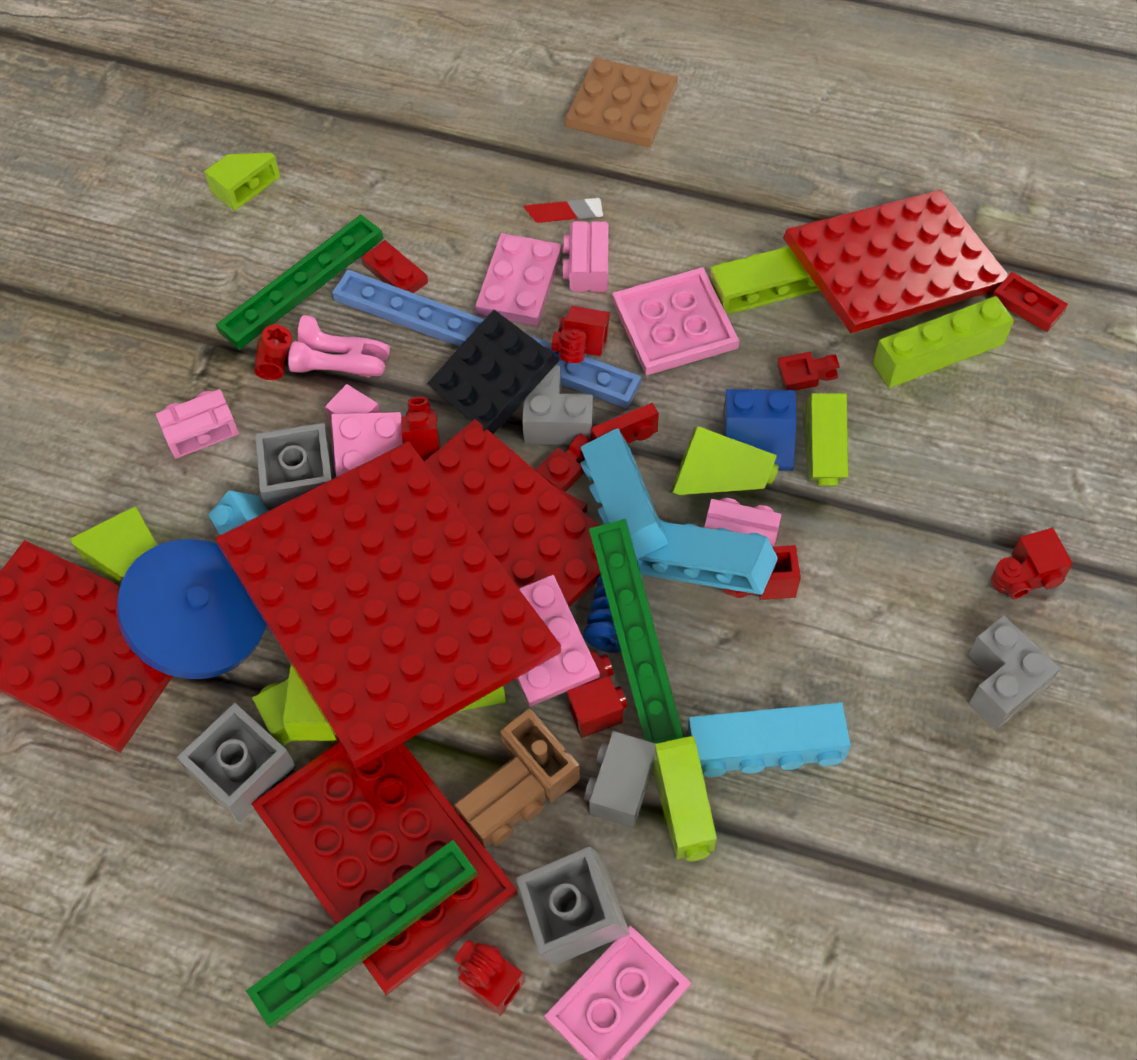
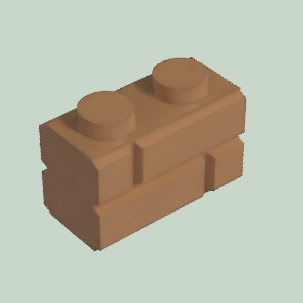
(541, 754)
(501, 803)

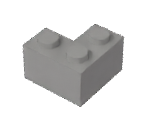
(554, 416)
(1015, 672)

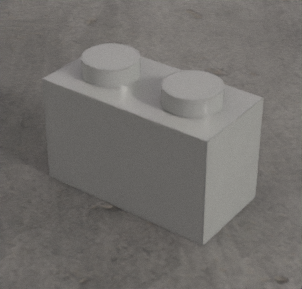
(621, 779)

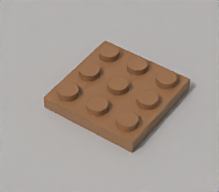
(621, 102)

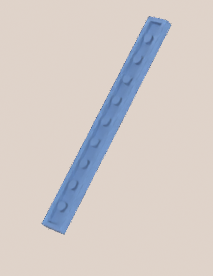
(455, 326)

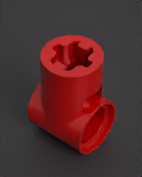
(272, 352)

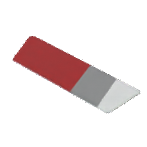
(565, 210)

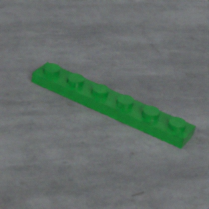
(299, 281)
(636, 632)
(361, 934)

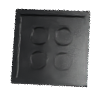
(493, 372)

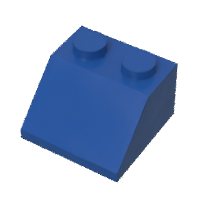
(763, 421)

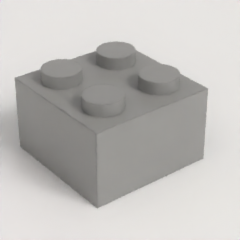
(292, 462)
(236, 761)
(572, 906)

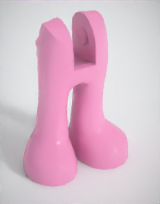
(358, 355)

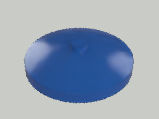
(187, 611)

